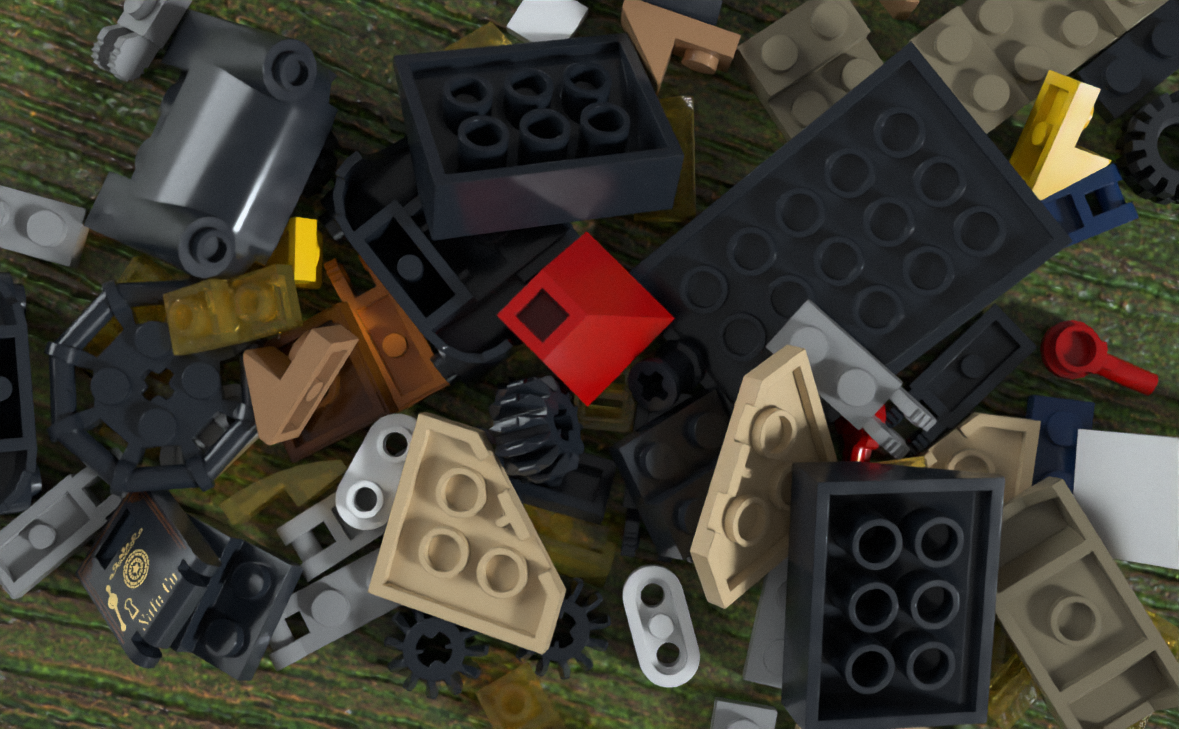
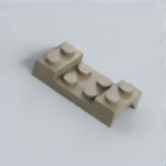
(1002, 49)
(807, 62)
(1077, 616)

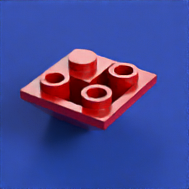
(585, 317)

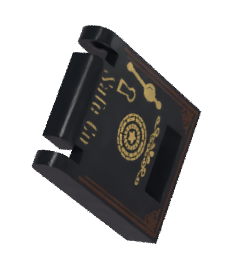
(141, 573)

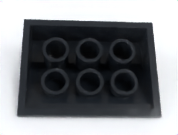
(535, 135)
(890, 595)

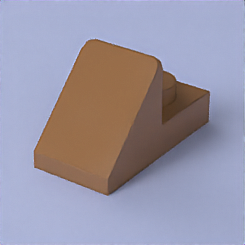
(661, 32)
(291, 387)

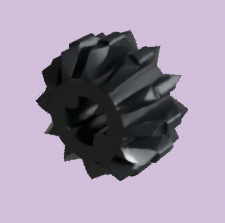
(536, 429)
(580, 634)
(430, 668)

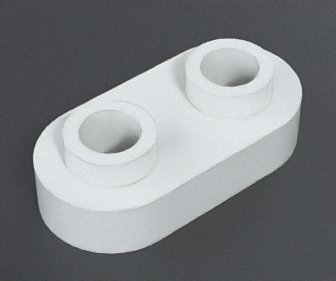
(374, 469)
(661, 624)

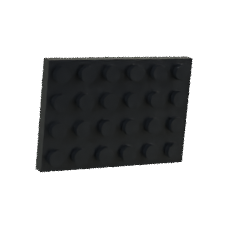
(875, 213)

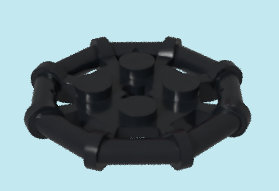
(121, 398)

